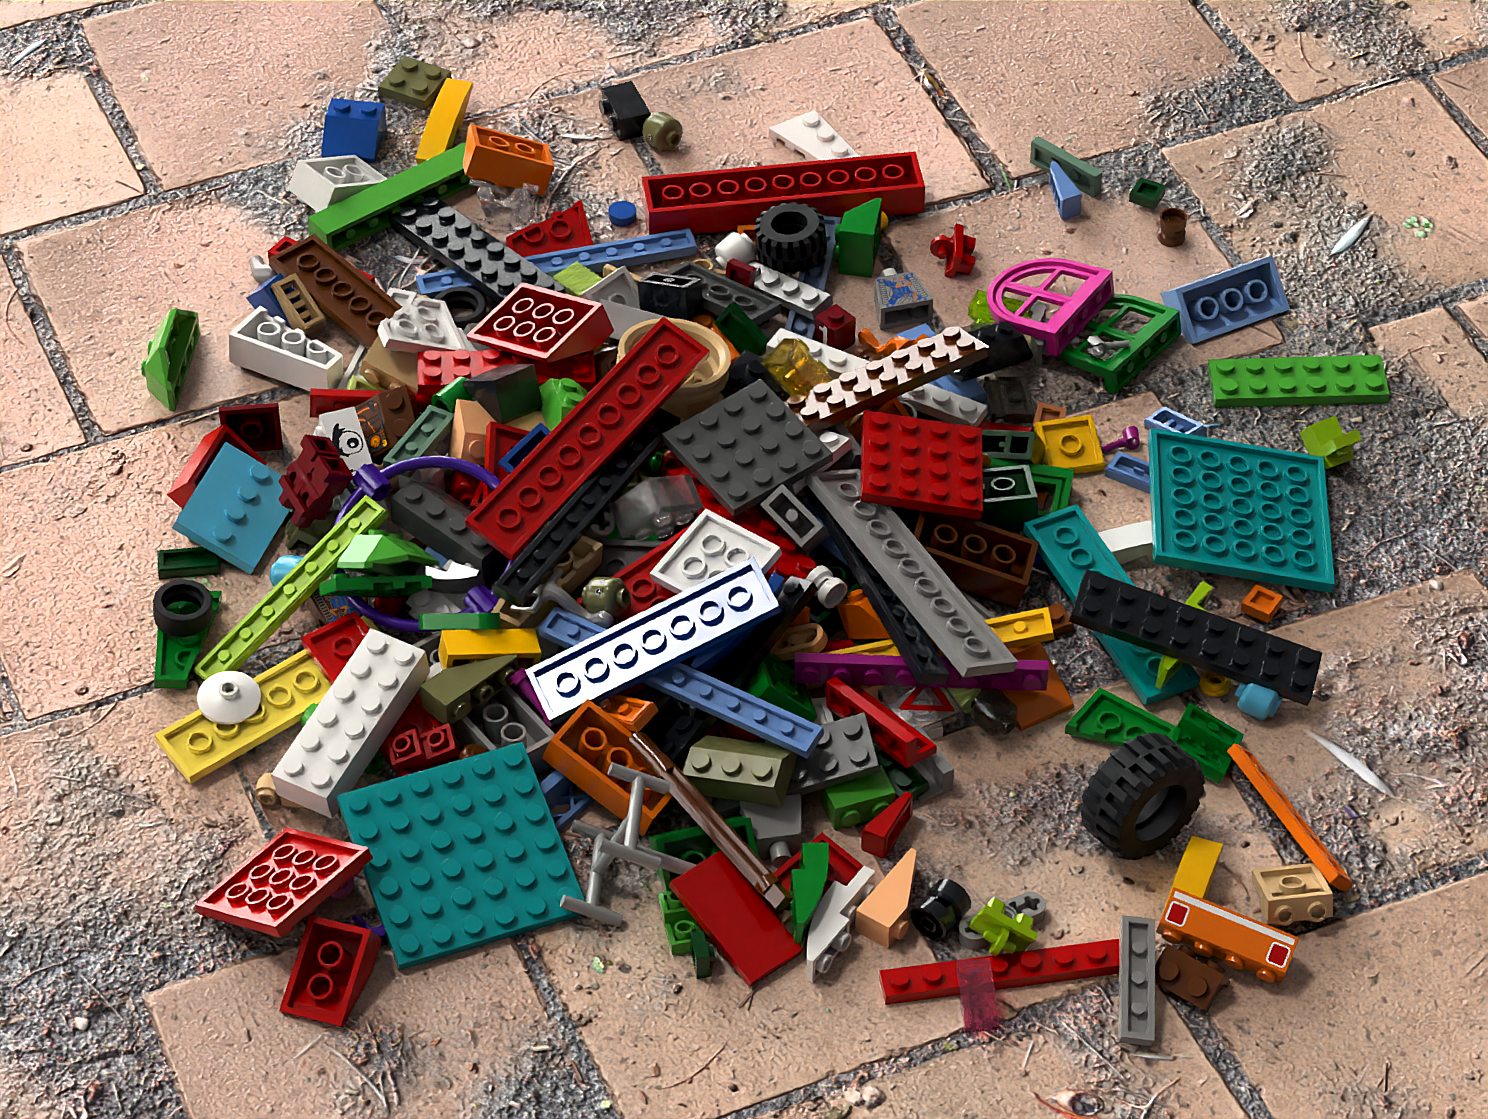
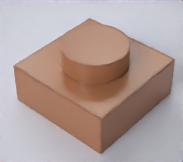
(1048, 412)

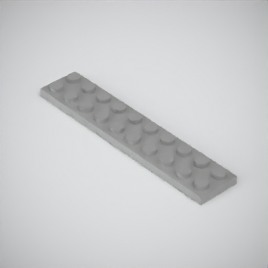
(913, 576)

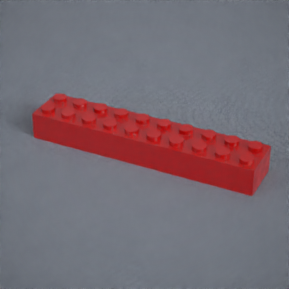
(738, 196)

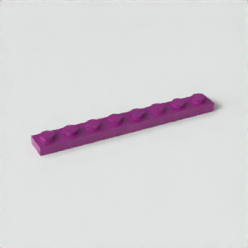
(893, 671)

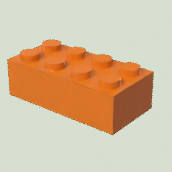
(584, 753)

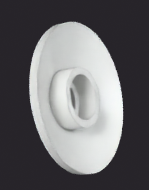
(229, 707)

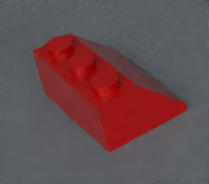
(201, 461)

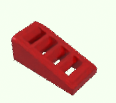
(885, 828)

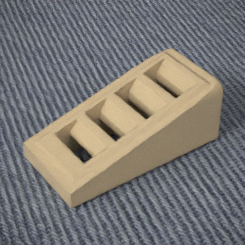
(290, 310)

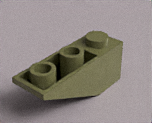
(464, 687)

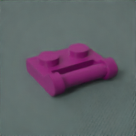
(524, 688)

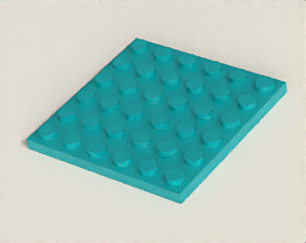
(1240, 510)
(461, 855)

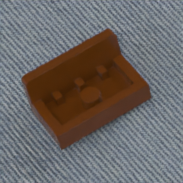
(1189, 978)

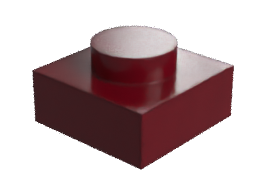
(741, 273)

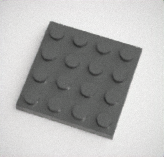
(747, 447)

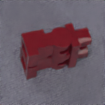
(314, 480)

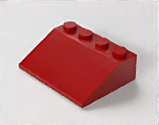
(543, 324)

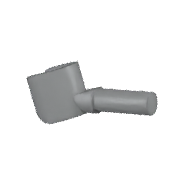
(1101, 347)

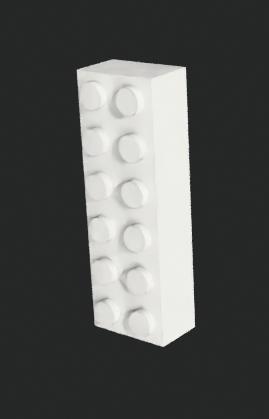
(351, 722)

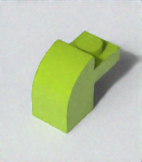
(1330, 442)

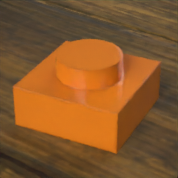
(1261, 603)

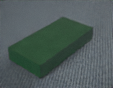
(741, 330)
(187, 563)

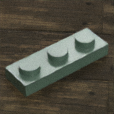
(1083, 175)
(421, 437)

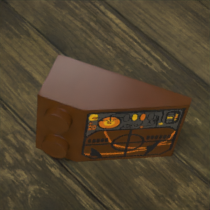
(387, 419)

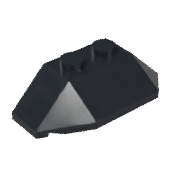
(1003, 345)

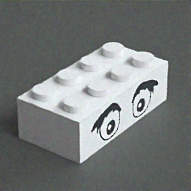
(347, 436)

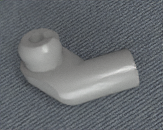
(259, 270)

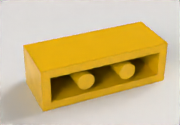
(477, 645)

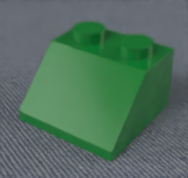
(859, 239)

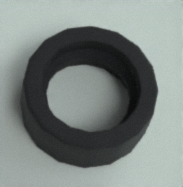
(464, 298)
(186, 591)

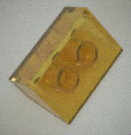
(795, 367)

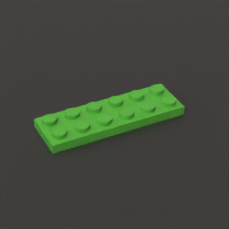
(1298, 381)

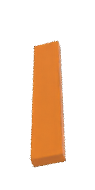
(1290, 817)

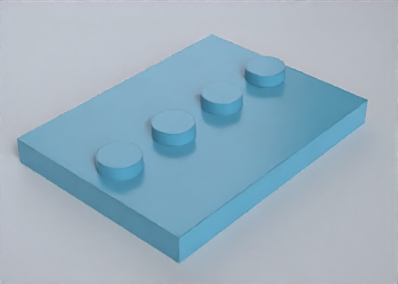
(234, 509)

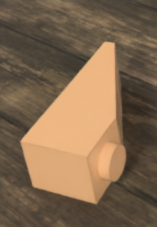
(886, 909)

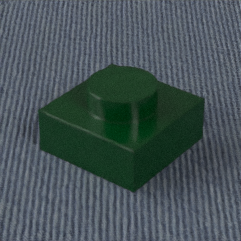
(1147, 193)
(701, 954)

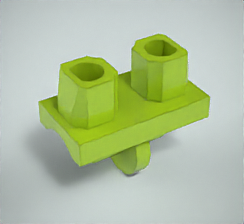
(1003, 931)

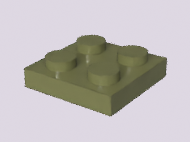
(414, 82)

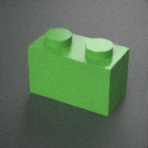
(857, 799)

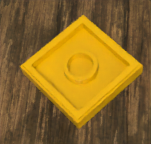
(1071, 444)

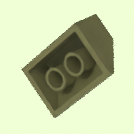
(740, 770)

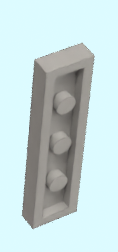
(791, 292)
(1136, 980)

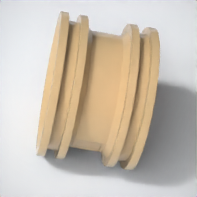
(705, 384)

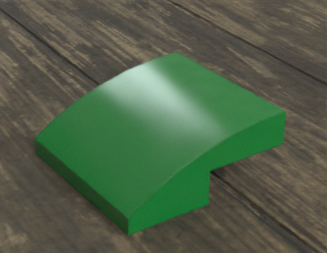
(1206, 740)

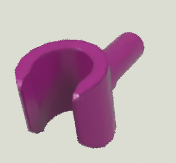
(1129, 440)

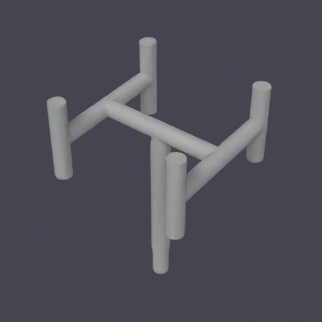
(621, 845)

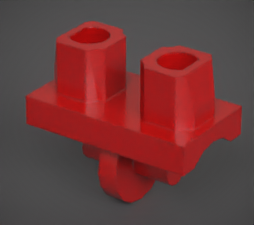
(955, 251)

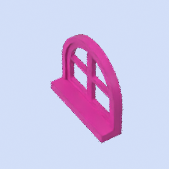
(1075, 310)

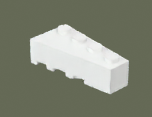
(283, 353)

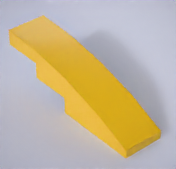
(444, 119)

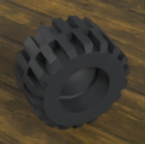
(790, 238)

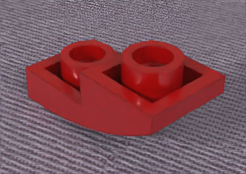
(417, 749)

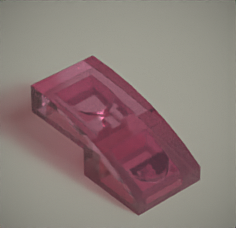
(977, 995)

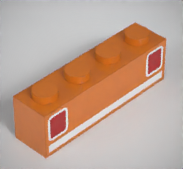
(1227, 935)

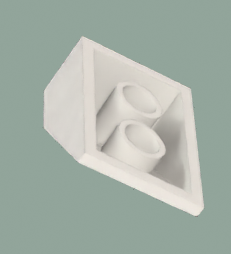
(331, 180)

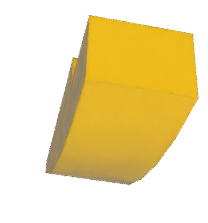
(1197, 867)

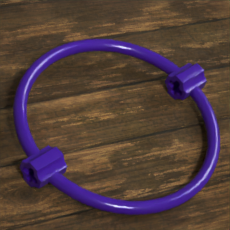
(376, 486)

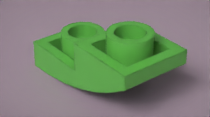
(677, 922)

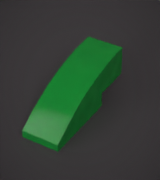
(808, 886)

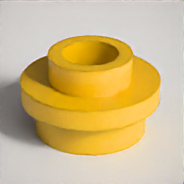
(1214, 684)

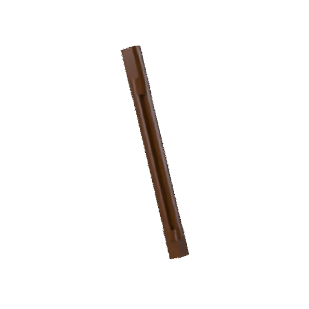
(711, 821)

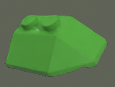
(171, 356)
(559, 399)
(384, 555)

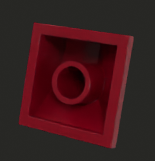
(255, 424)

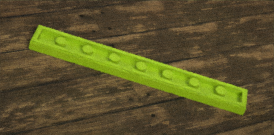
(291, 591)

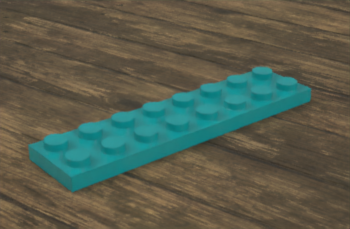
(1068, 548)

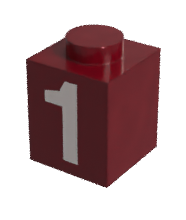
(835, 328)

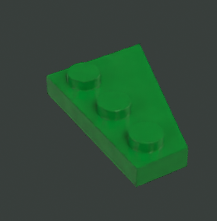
(372, 586)
(1114, 720)

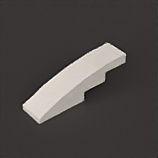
(1129, 541)

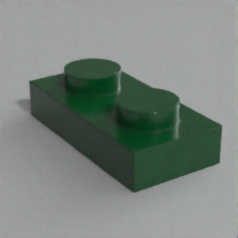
(902, 778)

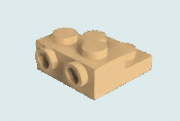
(1293, 894)

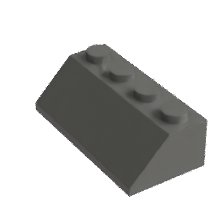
(440, 524)

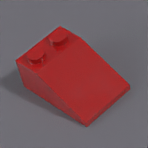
(330, 971)

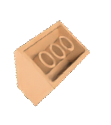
(469, 430)

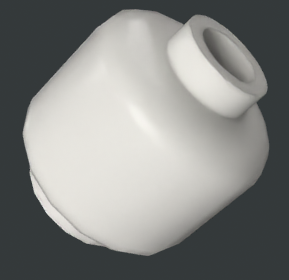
(737, 247)

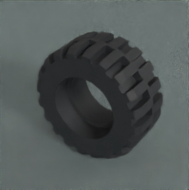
(1142, 796)

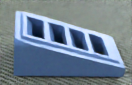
(1064, 192)
(1176, 423)

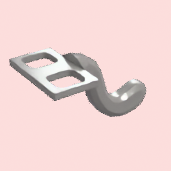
(551, 591)

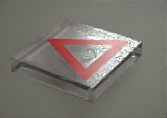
(922, 705)

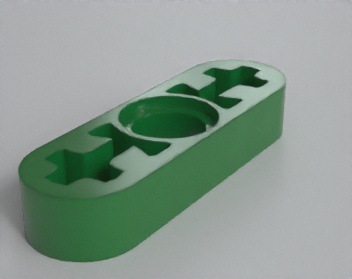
(432, 621)

